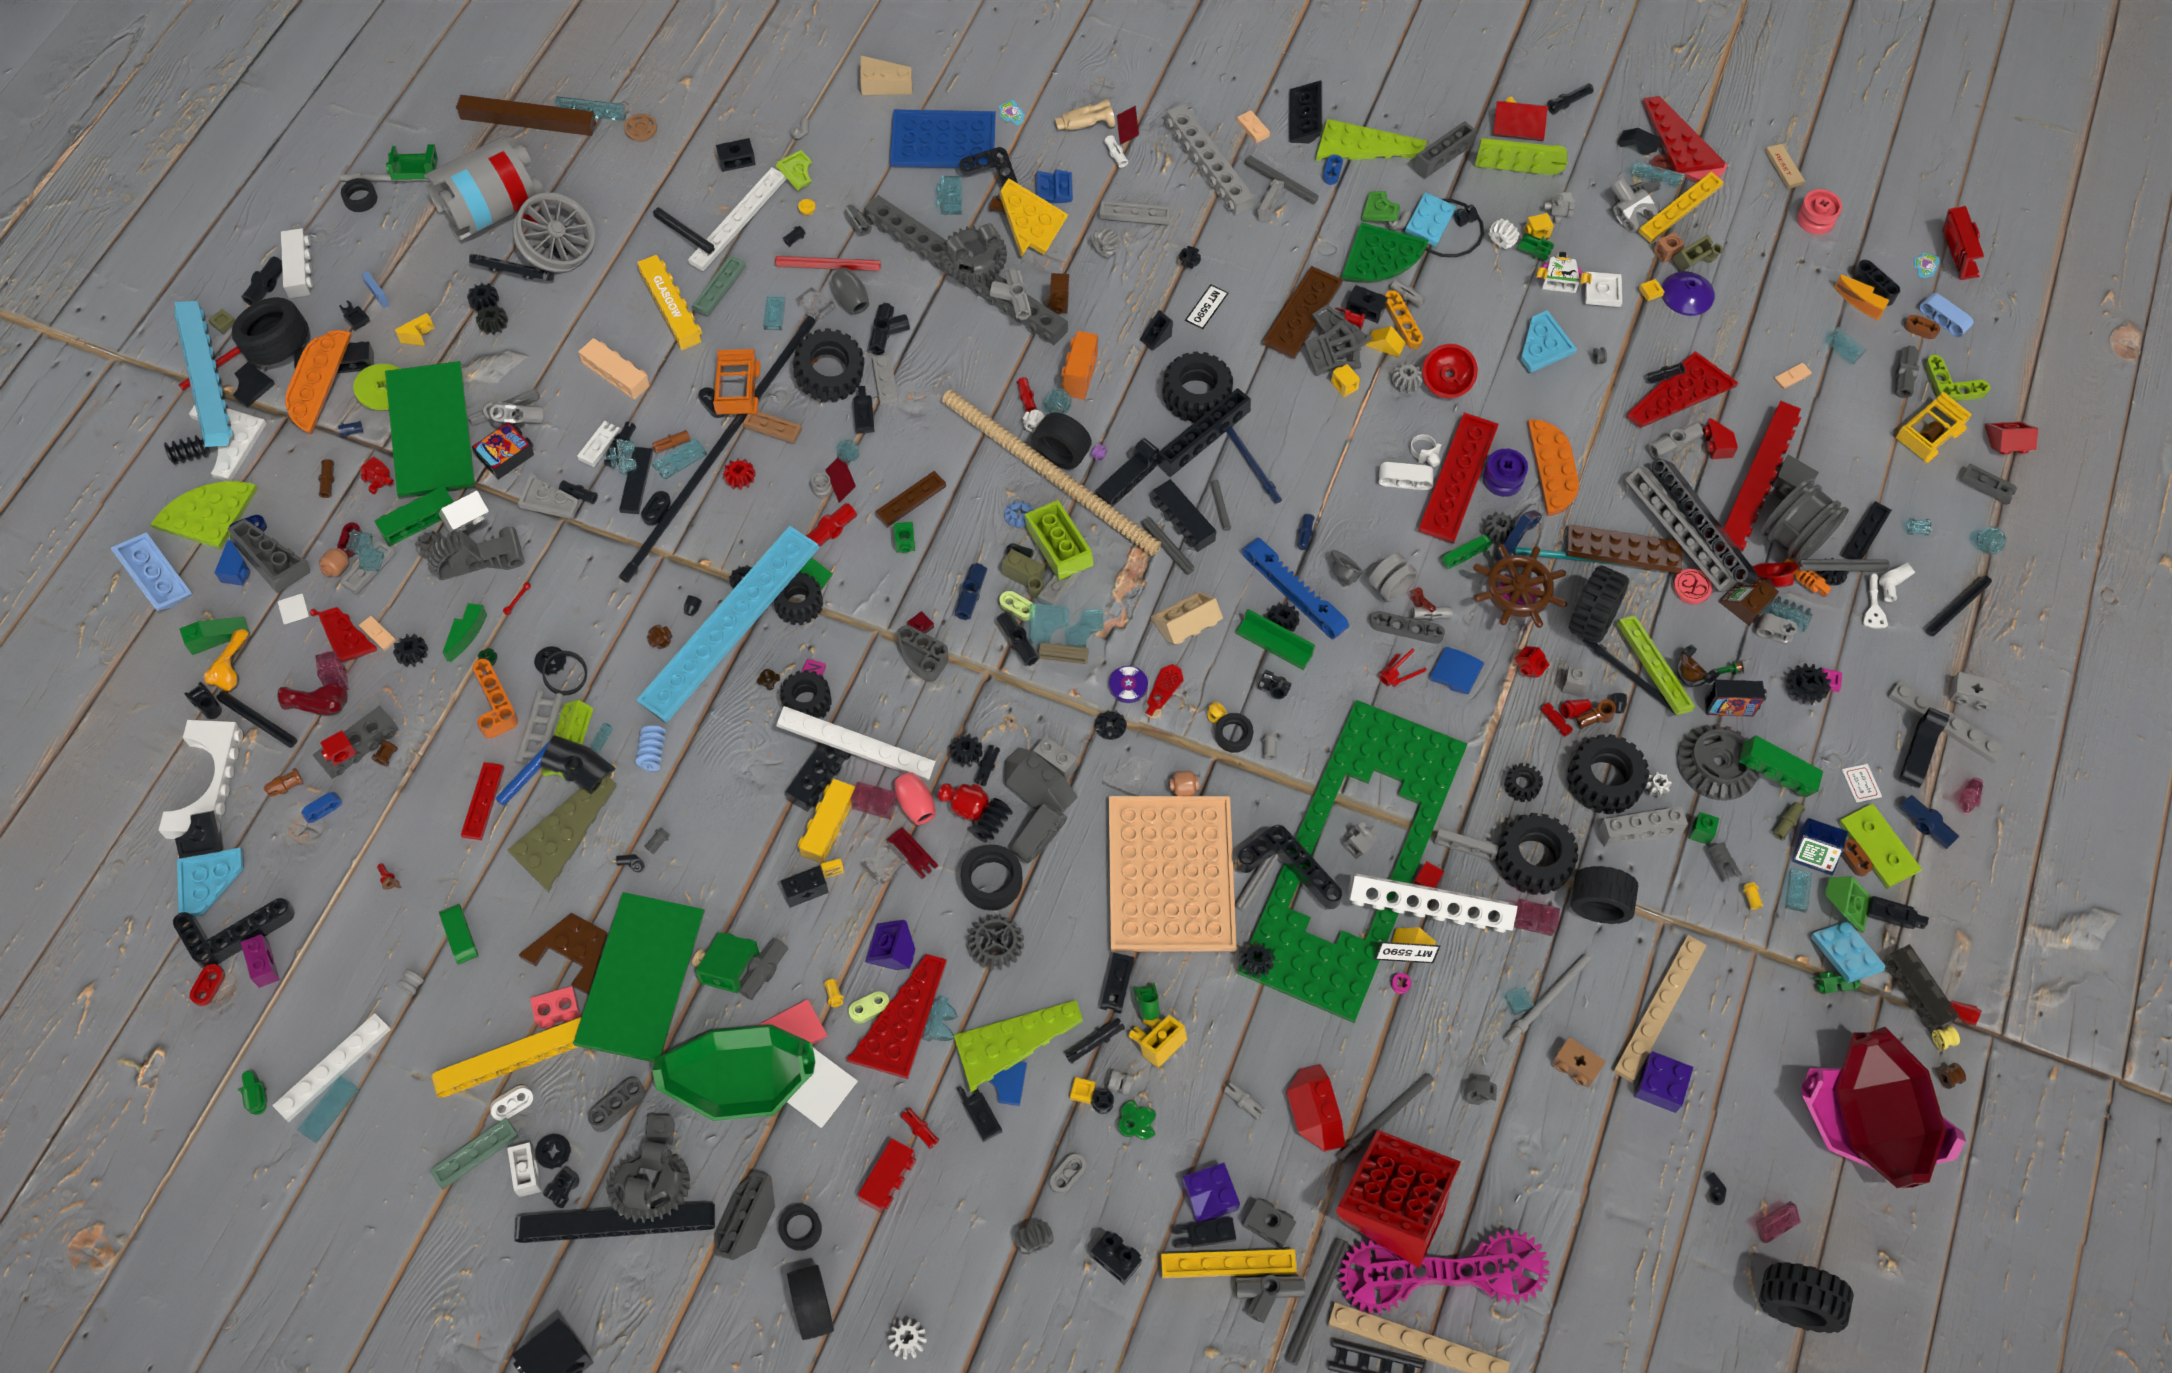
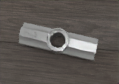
(1675, 440)

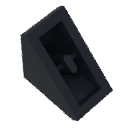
(1158, 331)

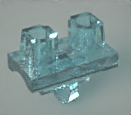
(622, 447)

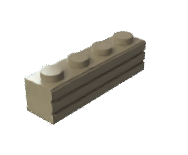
(1063, 653)

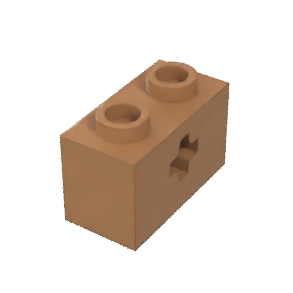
(1575, 1052)

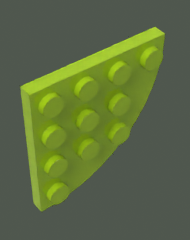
(206, 512)

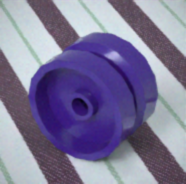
(1505, 472)

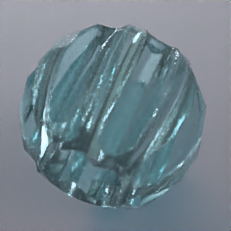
(1058, 401)
(1991, 540)

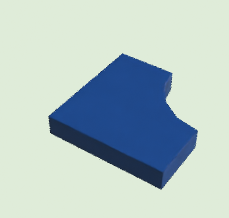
(1010, 1084)

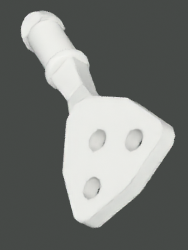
(1874, 607)

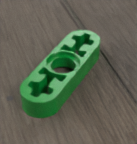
(1466, 551)

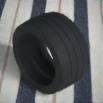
(1061, 440)
(990, 854)
(810, 1302)

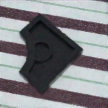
(251, 384)
(200, 837)

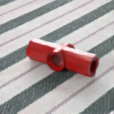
(832, 525)

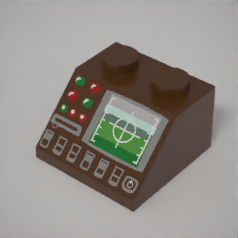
(1749, 601)

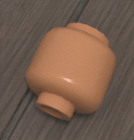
(333, 562)
(1184, 783)

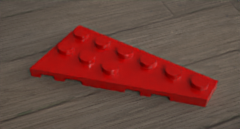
(1680, 142)
(1698, 383)
(899, 1029)

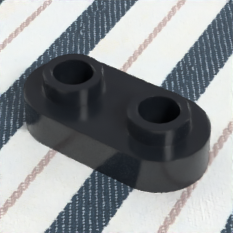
(655, 509)

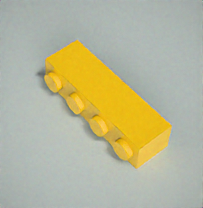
(827, 821)

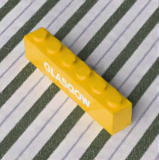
(669, 301)

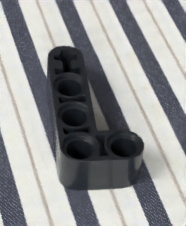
(1130, 474)
(1923, 746)

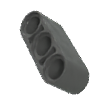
(611, 1115)

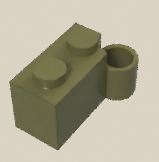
(1024, 571)

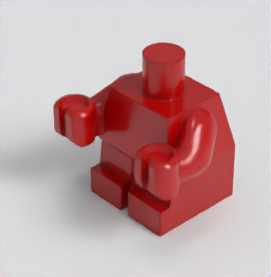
(375, 473)

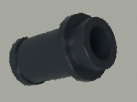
(794, 235)

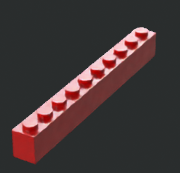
(1761, 473)

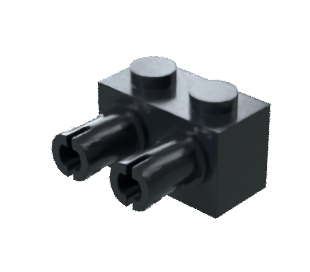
(1116, 1257)

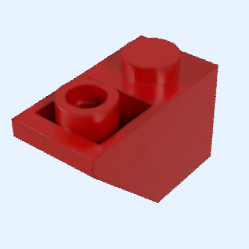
(1720, 440)

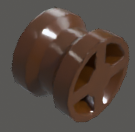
(1952, 1075)

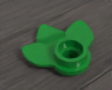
(1139, 1119)

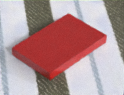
(1520, 120)

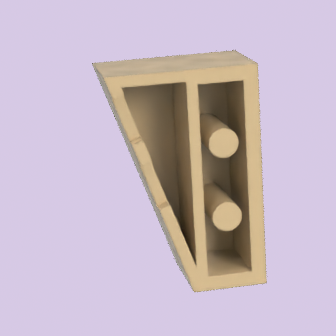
(884, 77)

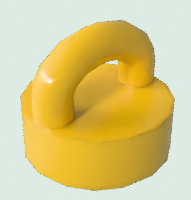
(1217, 710)

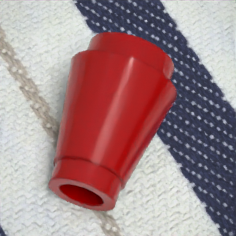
(1574, 708)
(1967, 1013)

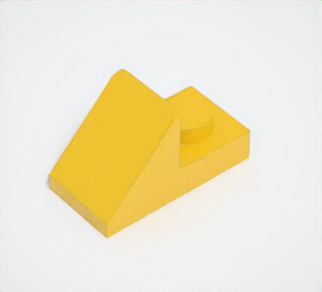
(411, 332)

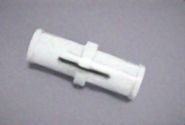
(1116, 151)

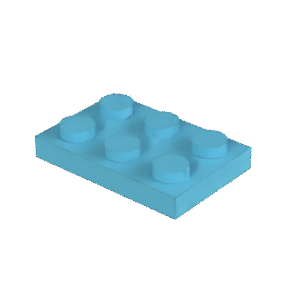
(1430, 219)
(1848, 952)

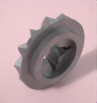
(421, 545)

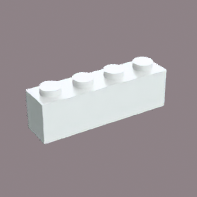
(296, 263)

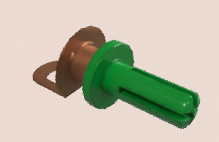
(1735, 667)

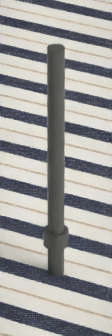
(1355, 1144)

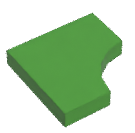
(1380, 208)

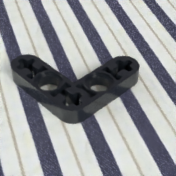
(993, 161)

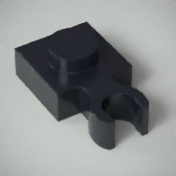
(354, 316)

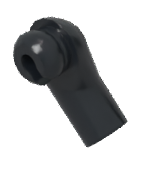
(1023, 550)
(632, 861)
(1718, 1191)

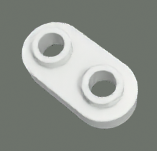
(512, 1103)

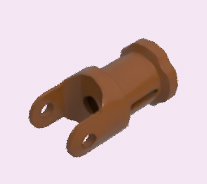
(281, 784)

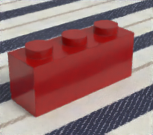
(887, 1176)

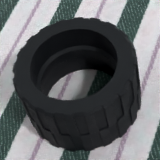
(1604, 894)

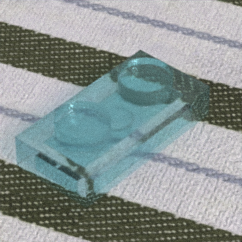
(774, 313)
(1845, 345)
(1798, 890)

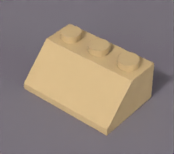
(1187, 617)

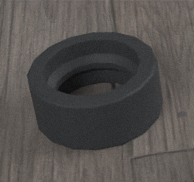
(357, 185)
(1238, 719)
(788, 1215)

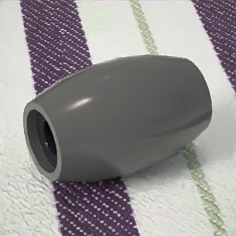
(850, 291)

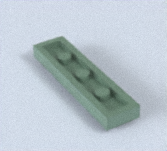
(719, 285)
(474, 1153)

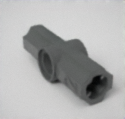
(1907, 371)
(762, 968)

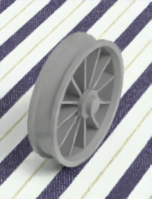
(553, 232)

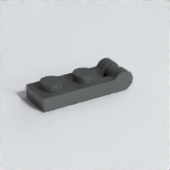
(1989, 483)

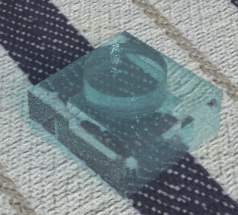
(1519, 1001)

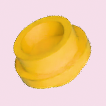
(807, 206)

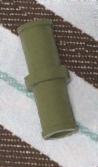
(1788, 820)

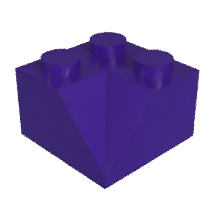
(1210, 1193)

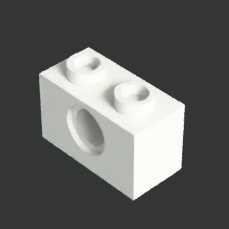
(524, 1169)

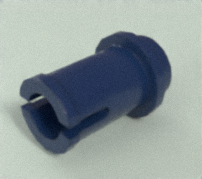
(348, 429)

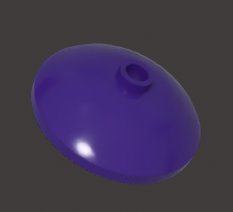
(1688, 293)

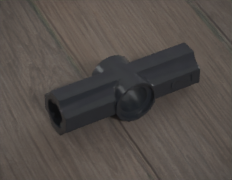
(263, 281)
(1013, 630)

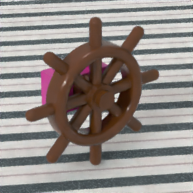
(1517, 592)

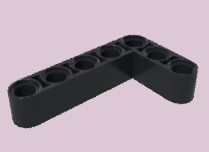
(1293, 861)
(232, 934)

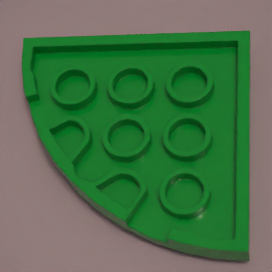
(1381, 254)

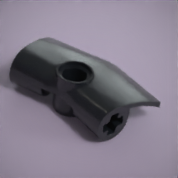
(589, 766)

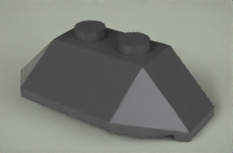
(1037, 780)
(745, 1217)

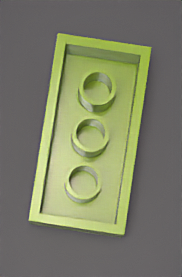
(1058, 540)

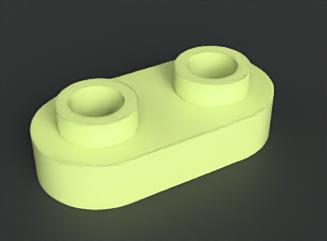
(1018, 605)
(869, 1007)

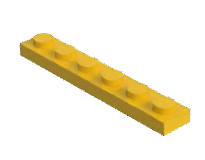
(1681, 207)
(1228, 1263)

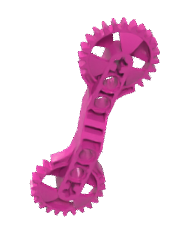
(1445, 1272)

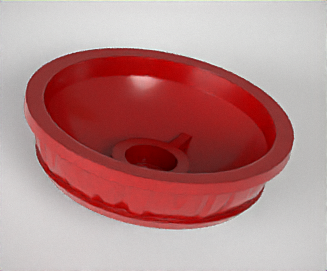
(1453, 359)

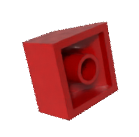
(2012, 437)

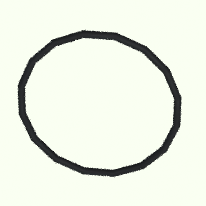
(1465, 252)

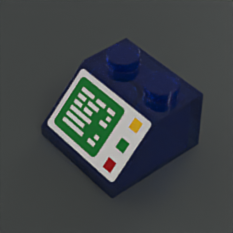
(1819, 846)

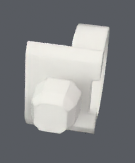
(1429, 455)

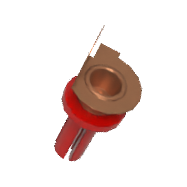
(387, 879)

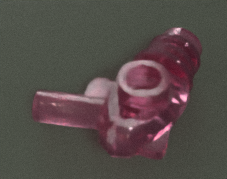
(1972, 795)

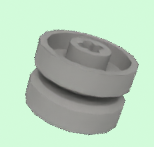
(1393, 577)

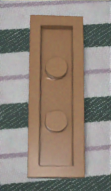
(773, 426)

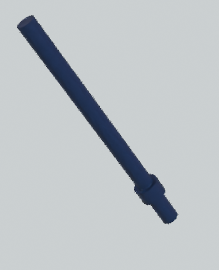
(1268, 485)

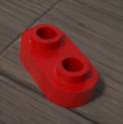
(206, 985)

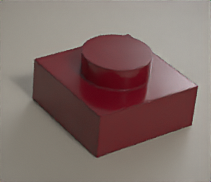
(921, 622)

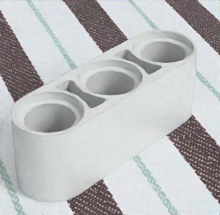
(1406, 476)

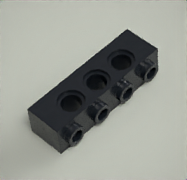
(808, 776)

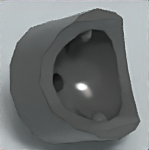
(1482, 1089)

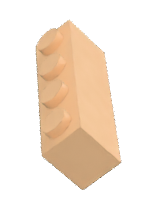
(614, 368)

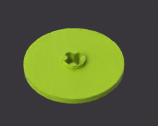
(367, 386)

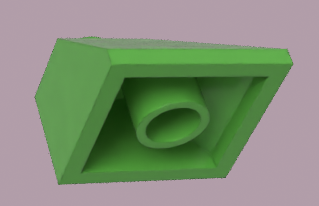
(1849, 899)

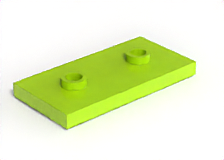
(1886, 851)

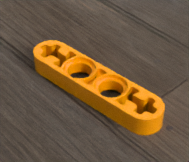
(1404, 319)

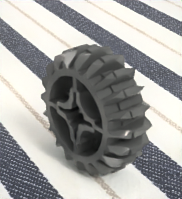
(1005, 929)

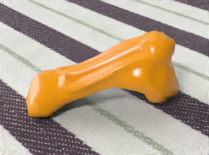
(221, 671)

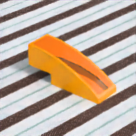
(1861, 296)

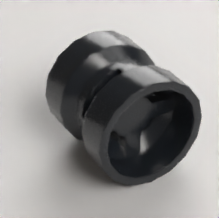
(1465, 215)

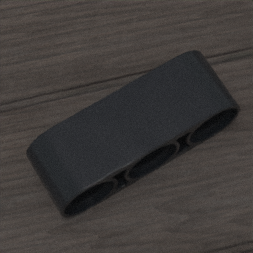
(1871, 275)

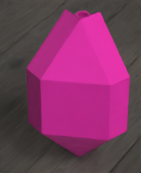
(1822, 1102)

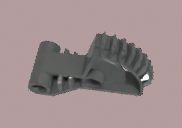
(472, 556)

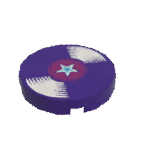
(1128, 684)

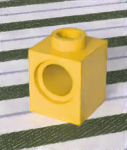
(1539, 226)
(1345, 380)

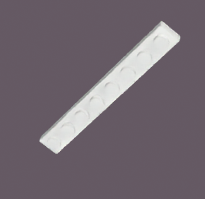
(738, 218)
(855, 743)

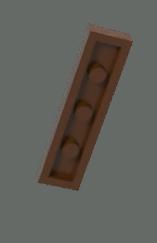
(910, 499)

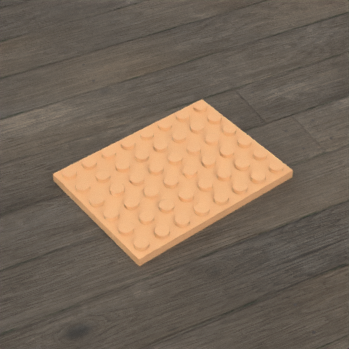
(1171, 874)

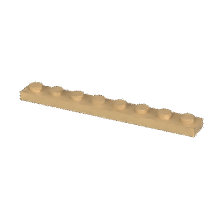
(1659, 1009)
(1414, 1341)

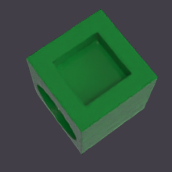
(904, 530)
(1704, 828)

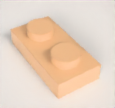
(1253, 126)

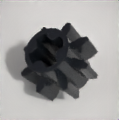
(1190, 257)

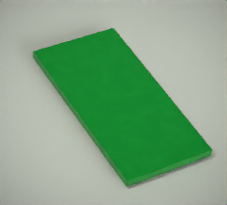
(429, 428)
(639, 977)

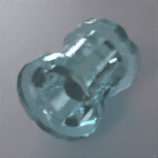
(1919, 526)

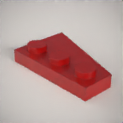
(344, 636)

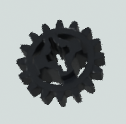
(1806, 685)

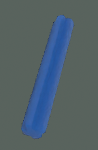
(522, 778)

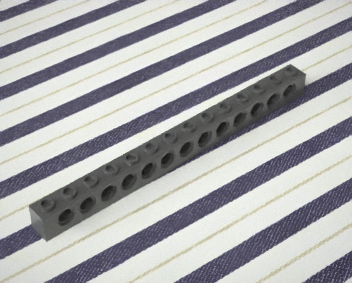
(929, 247)

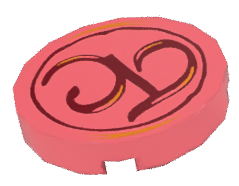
(1692, 586)

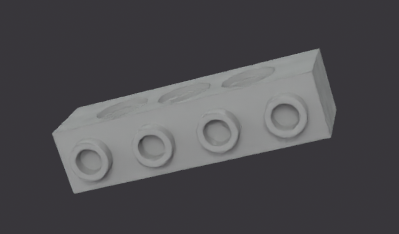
(1643, 826)

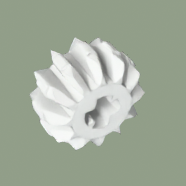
(1503, 233)
(912, 1345)

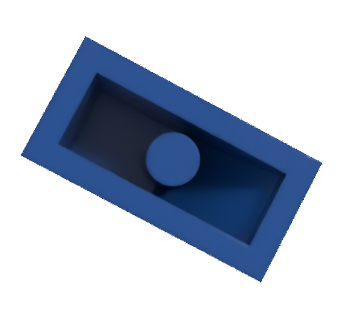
(231, 566)

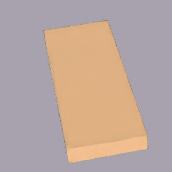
(1792, 375)
(377, 633)

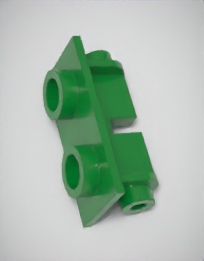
(1828, 983)

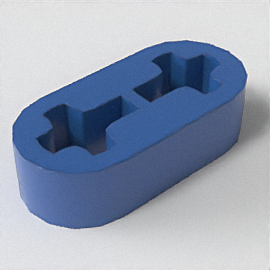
(1336, 170)
(321, 807)

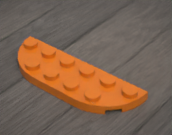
(315, 377)
(1554, 466)

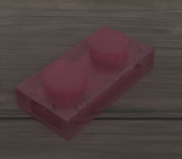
(1778, 1222)

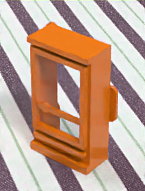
(739, 404)

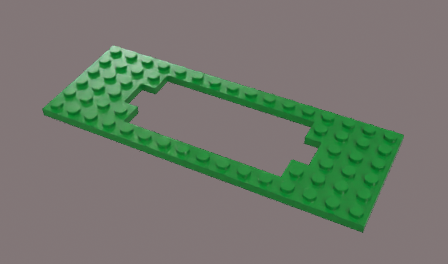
(1340, 973)

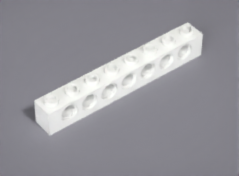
(1361, 883)

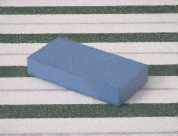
(375, 289)

